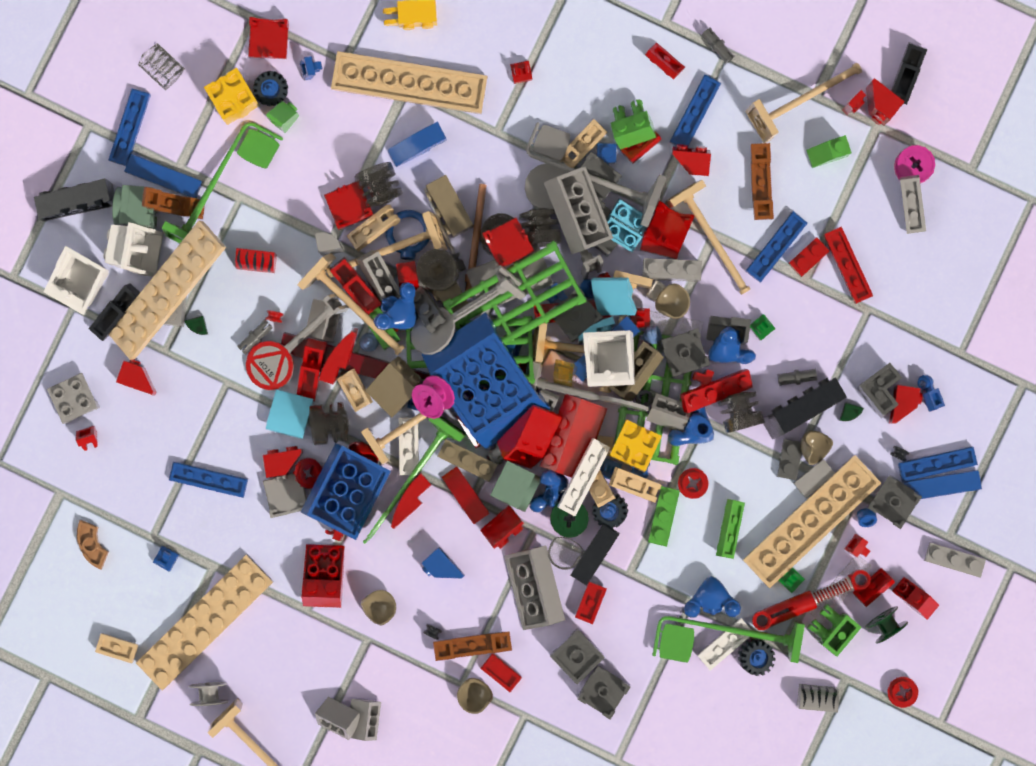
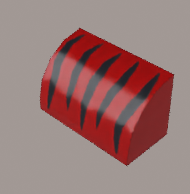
(255, 260)

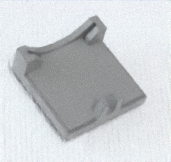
(72, 398)
(284, 495)

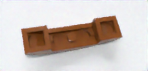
(761, 181)
(169, 203)
(472, 645)

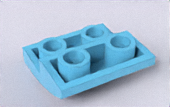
(625, 225)
(613, 296)
(602, 326)
(289, 414)

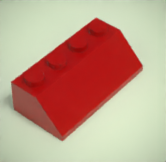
(578, 425)

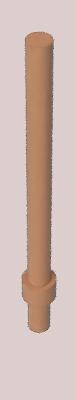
(476, 232)

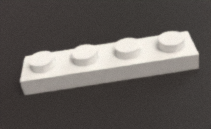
(583, 477)

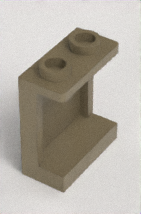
(394, 386)

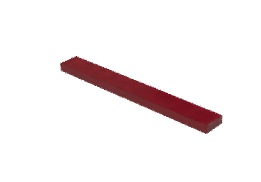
(362, 363)

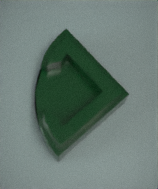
(197, 325)
(850, 412)

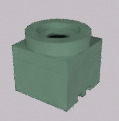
(128, 207)
(515, 486)

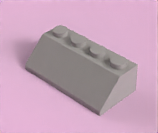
(578, 210)
(487, 270)
(534, 588)

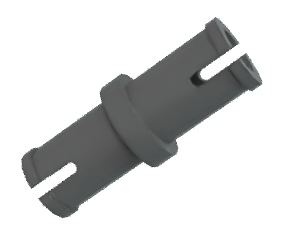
(717, 45)
(255, 337)
(797, 377)

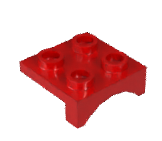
(268, 38)
(348, 205)
(668, 227)
(508, 243)

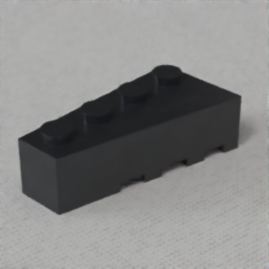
(74, 200)
(804, 408)

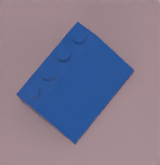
(345, 491)

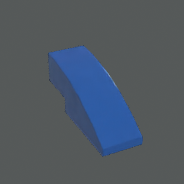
(417, 144)

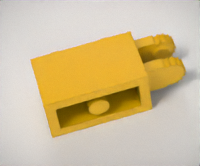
(413, 14)

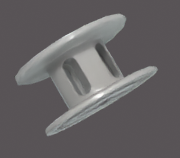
(208, 694)

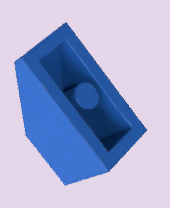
(441, 566)

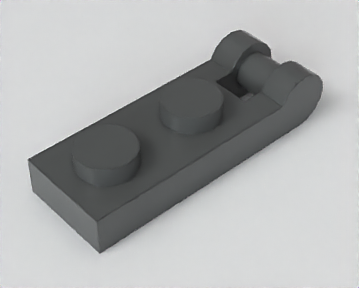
(428, 310)

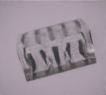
(161, 66)

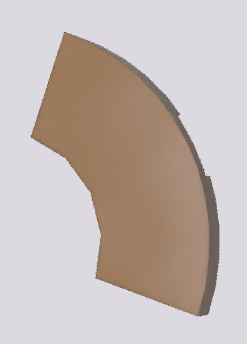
(89, 544)

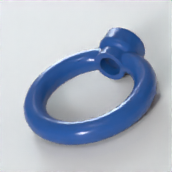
(409, 252)

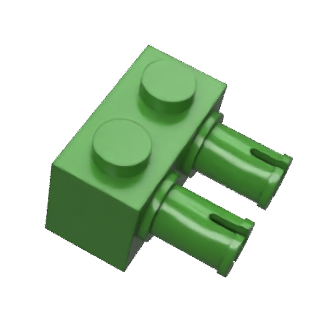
(632, 129)
(840, 633)

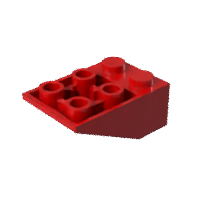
(529, 437)
(502, 526)
(323, 576)

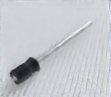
(460, 262)

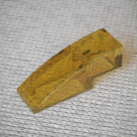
(564, 373)

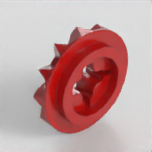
(306, 464)
(702, 484)
(898, 700)

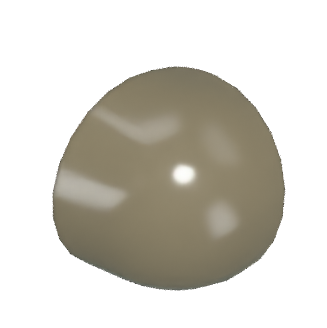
(673, 301)
(815, 446)
(379, 607)
(474, 695)

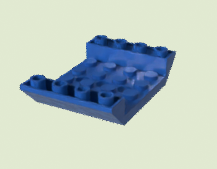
(475, 356)

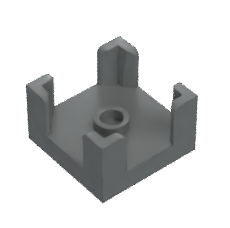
(599, 168)
(576, 319)
(684, 353)
(895, 501)
(577, 656)
(603, 691)

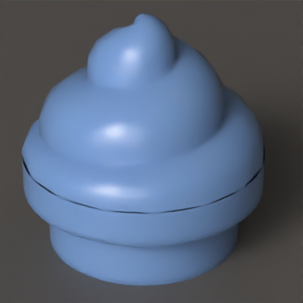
(652, 335)
(368, 342)

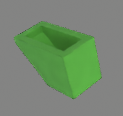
(283, 116)
(829, 151)

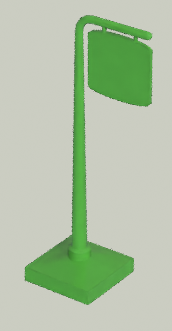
(255, 148)
(445, 429)
(678, 640)

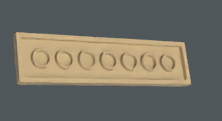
(409, 82)
(167, 289)
(811, 521)
(204, 622)

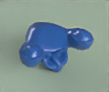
(398, 312)
(727, 348)
(697, 430)
(553, 492)
(712, 598)

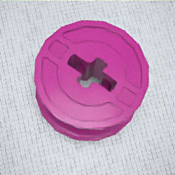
(917, 154)
(433, 397)

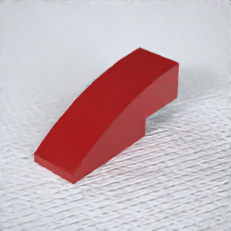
(355, 286)
(338, 358)
(311, 368)
(465, 495)
(410, 500)

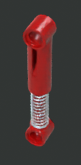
(808, 600)

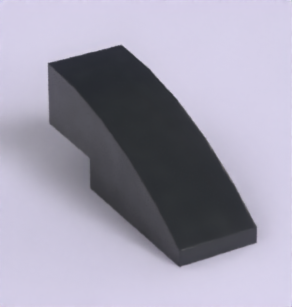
(908, 71)
(114, 312)
(595, 554)

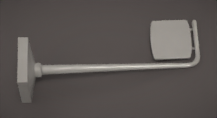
(554, 143)

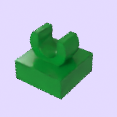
(762, 327)
(791, 580)

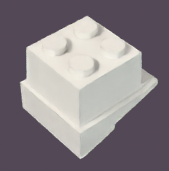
(134, 248)
(75, 280)
(609, 358)

